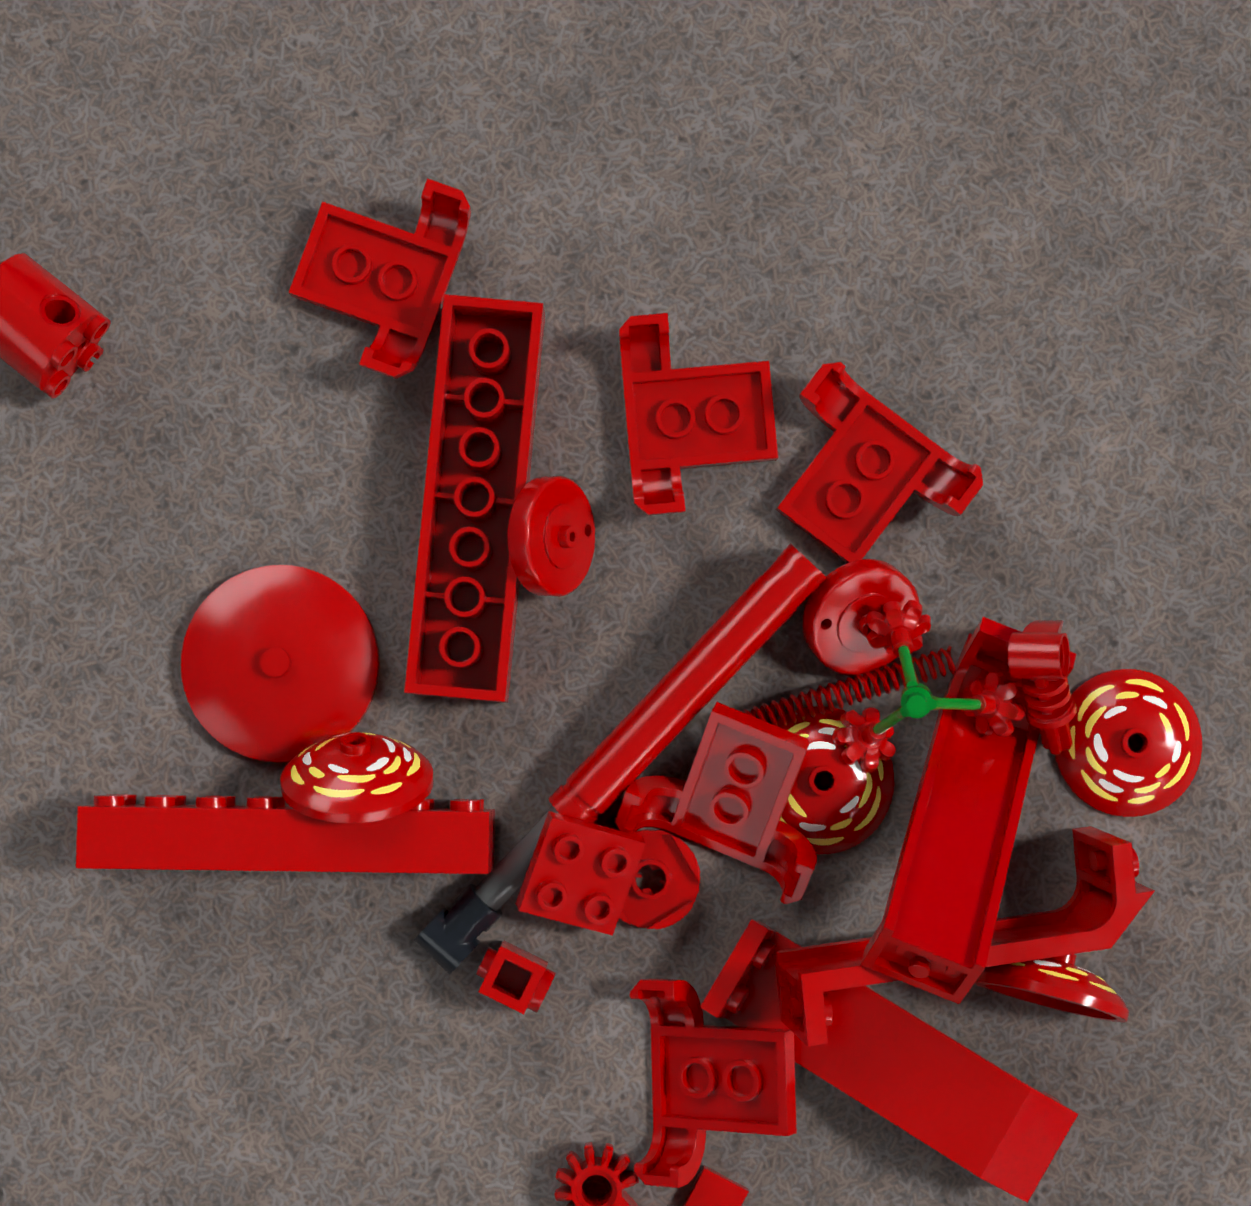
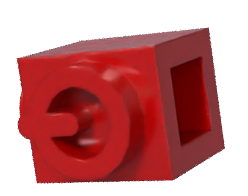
(515, 977)

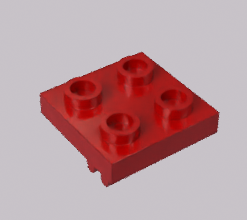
(580, 873)

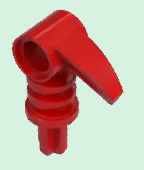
(1042, 663)

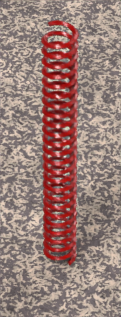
(845, 686)

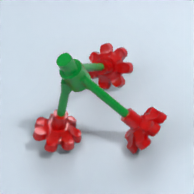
(900, 635)

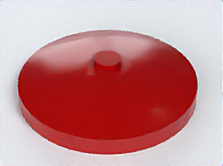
(279, 662)

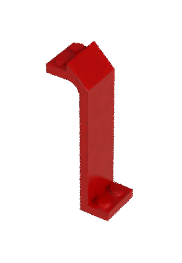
(957, 837)
(1090, 921)
(905, 1071)

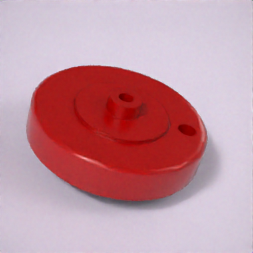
(551, 536)
(837, 613)

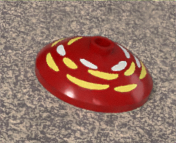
(1103, 767)
(356, 778)
(854, 801)
(1056, 985)

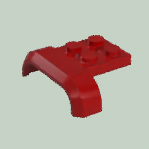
(386, 273)
(688, 414)
(868, 469)
(733, 798)
(709, 1081)

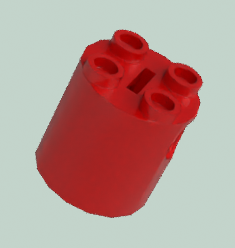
(45, 326)

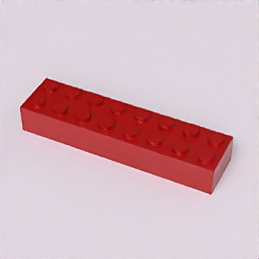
(473, 476)
(278, 838)

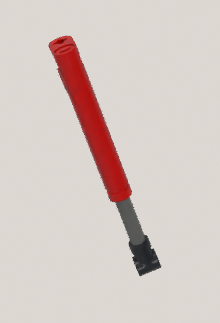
(634, 743)

